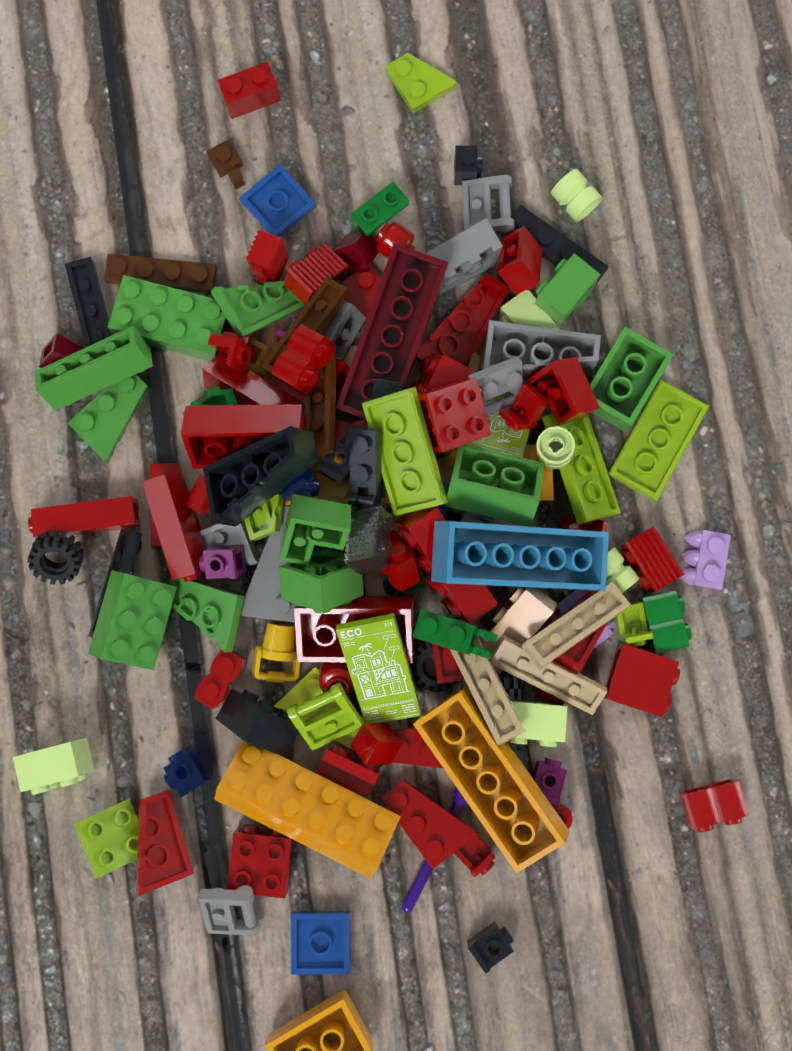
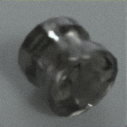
(234, 585)

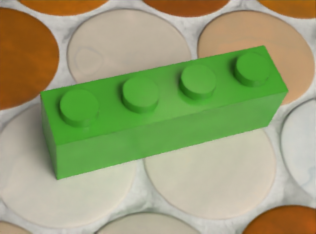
(93, 368)

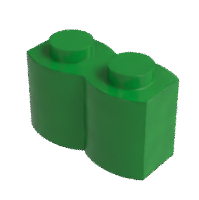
(666, 622)

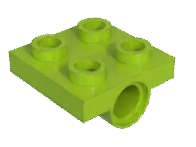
(109, 838)

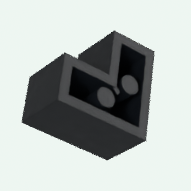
(258, 722)

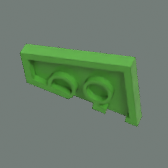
(256, 306)
(107, 415)
(210, 608)

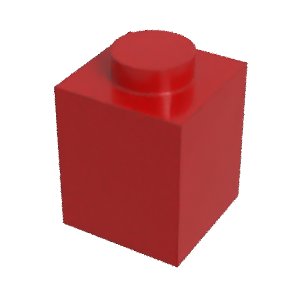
(376, 744)

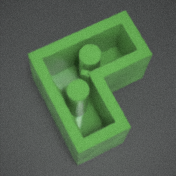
(566, 288)
(313, 523)
(320, 585)

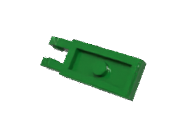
(451, 633)

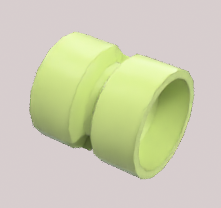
(578, 197)
(555, 447)
(617, 573)

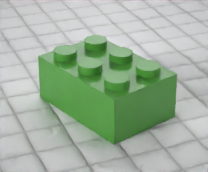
(628, 378)
(495, 484)
(132, 620)

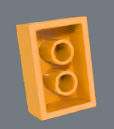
(326, 1027)

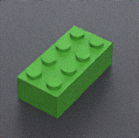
(168, 317)

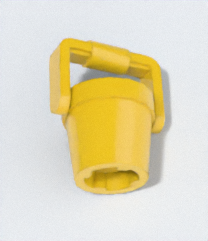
(277, 645)

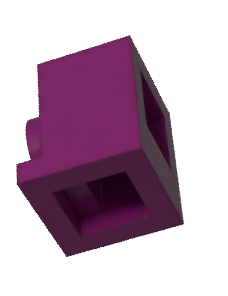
(229, 557)
(553, 768)

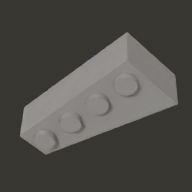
(468, 254)
(538, 347)
(264, 592)

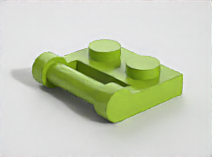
(328, 724)

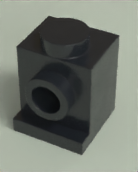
(466, 164)
(336, 471)
(480, 942)

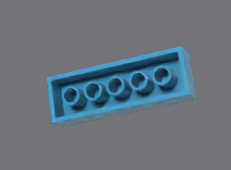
(519, 556)

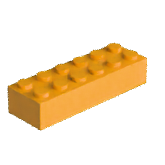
(492, 781)
(307, 808)

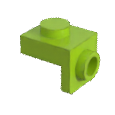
(633, 626)

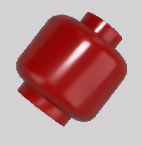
(393, 234)
(333, 673)

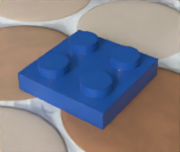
(277, 202)
(320, 942)

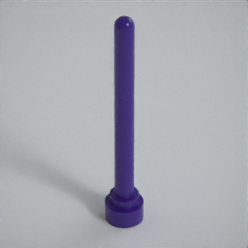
(425, 870)

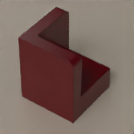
(357, 250)
(57, 349)

